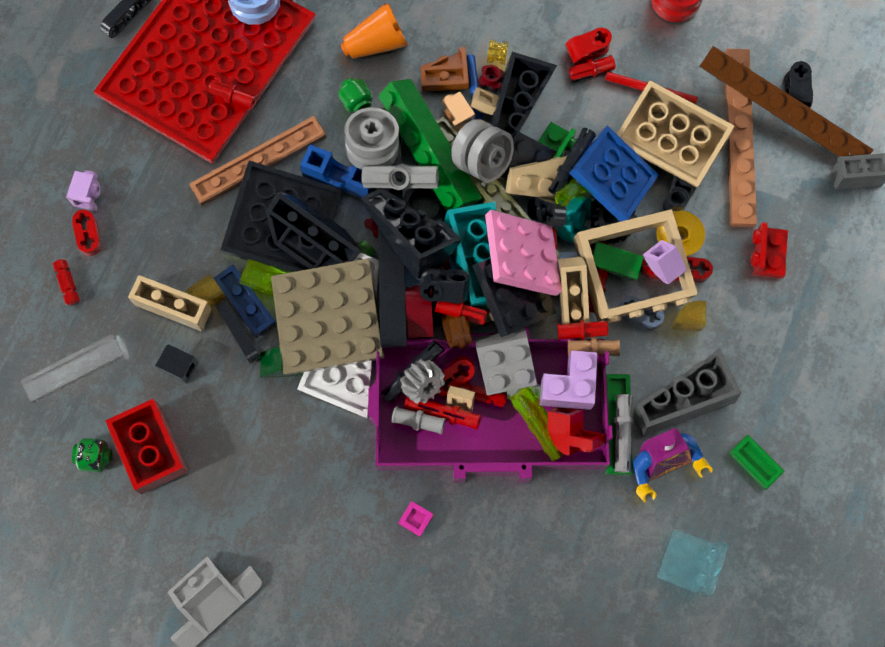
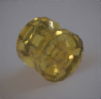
(497, 52)

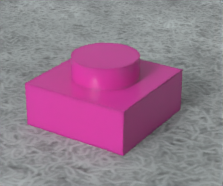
(415, 519)

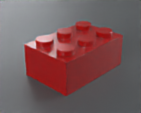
(146, 446)

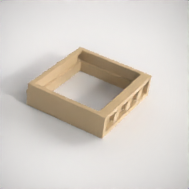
(584, 238)

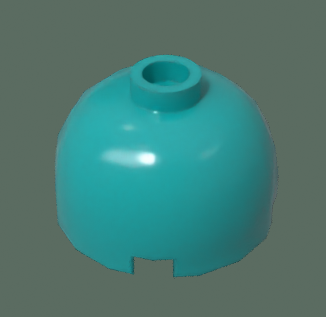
(576, 215)

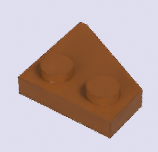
(446, 73)

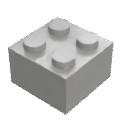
(505, 362)

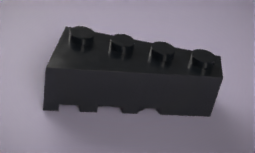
(520, 90)

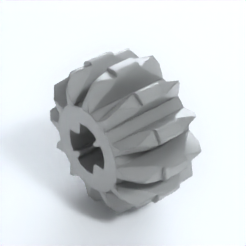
(422, 381)

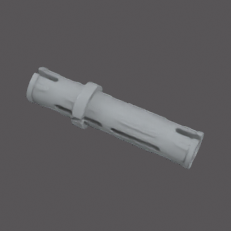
(623, 433)

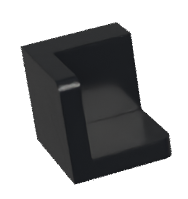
(177, 363)

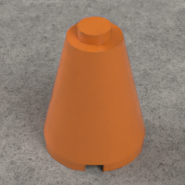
(374, 35)

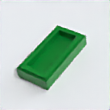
(617, 261)
(756, 462)

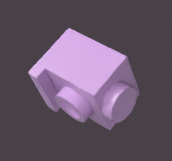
(84, 190)

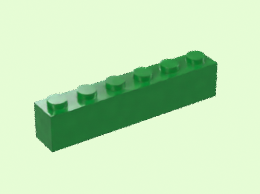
(428, 143)

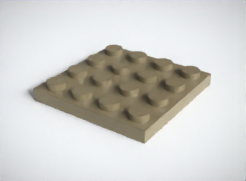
(327, 317)

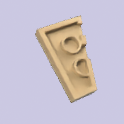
(533, 178)

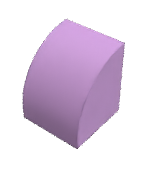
(665, 261)

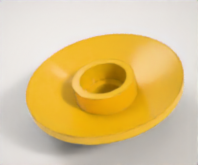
(690, 228)

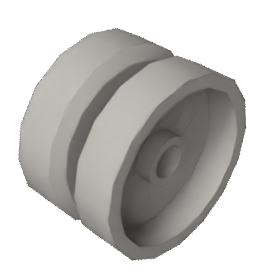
(371, 138)
(482, 150)

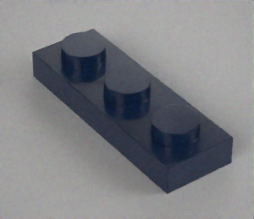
(244, 301)

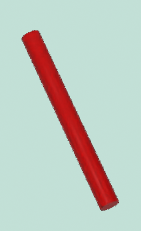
(640, 85)

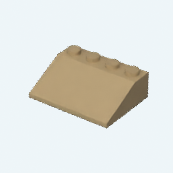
(675, 133)

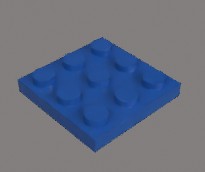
(614, 174)

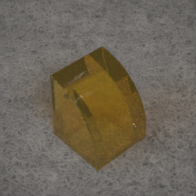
(207, 290)
(691, 317)

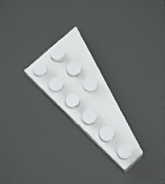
(346, 384)

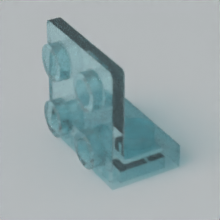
(692, 563)

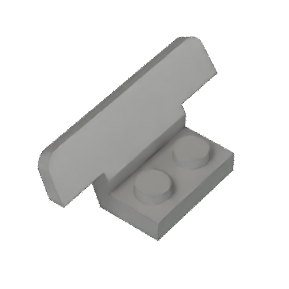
(209, 599)

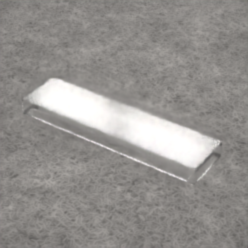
(72, 368)

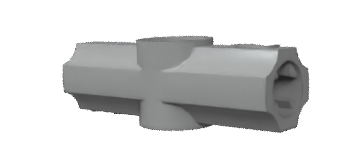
(385, 176)

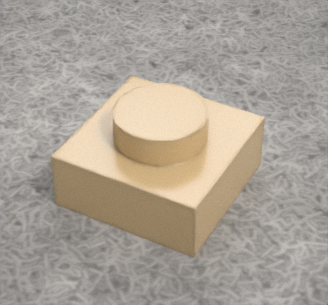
(484, 101)
(461, 397)

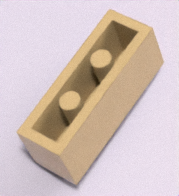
(574, 293)
(170, 303)

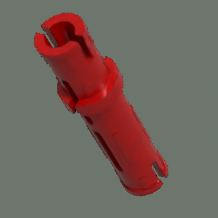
(471, 419)

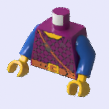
(664, 455)

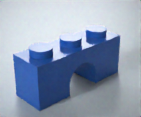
(322, 167)

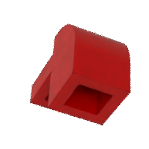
(567, 431)

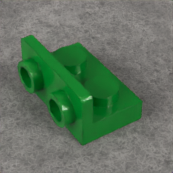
(558, 139)

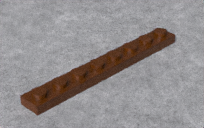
(782, 105)

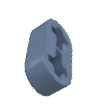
(642, 320)

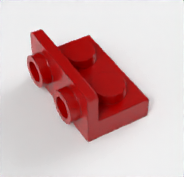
(770, 251)

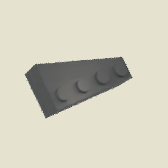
(690, 395)

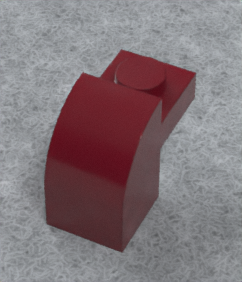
(418, 313)

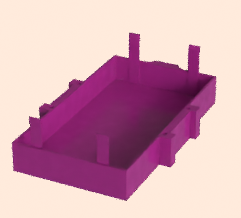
(503, 439)

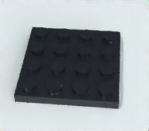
(249, 230)

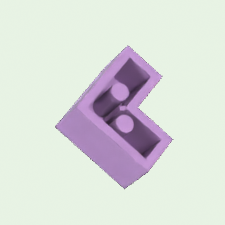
(576, 388)

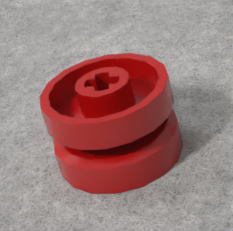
(676, 10)

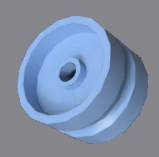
(254, 10)

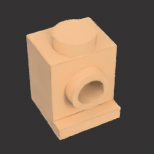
(457, 110)

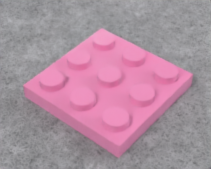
(523, 253)

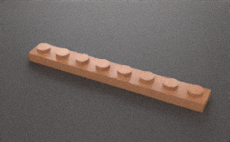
(741, 151)

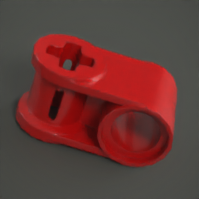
(589, 45)

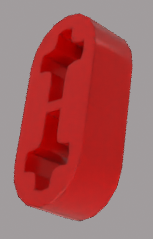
(91, 231)
(461, 377)

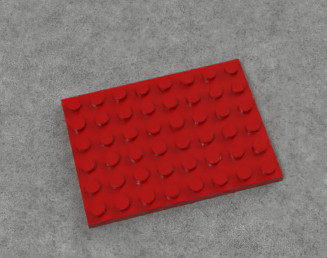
(184, 48)

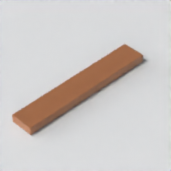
(269, 154)

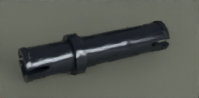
(580, 146)
(394, 390)

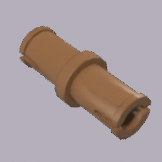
(596, 346)

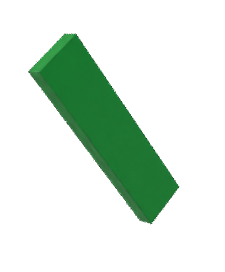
(616, 385)

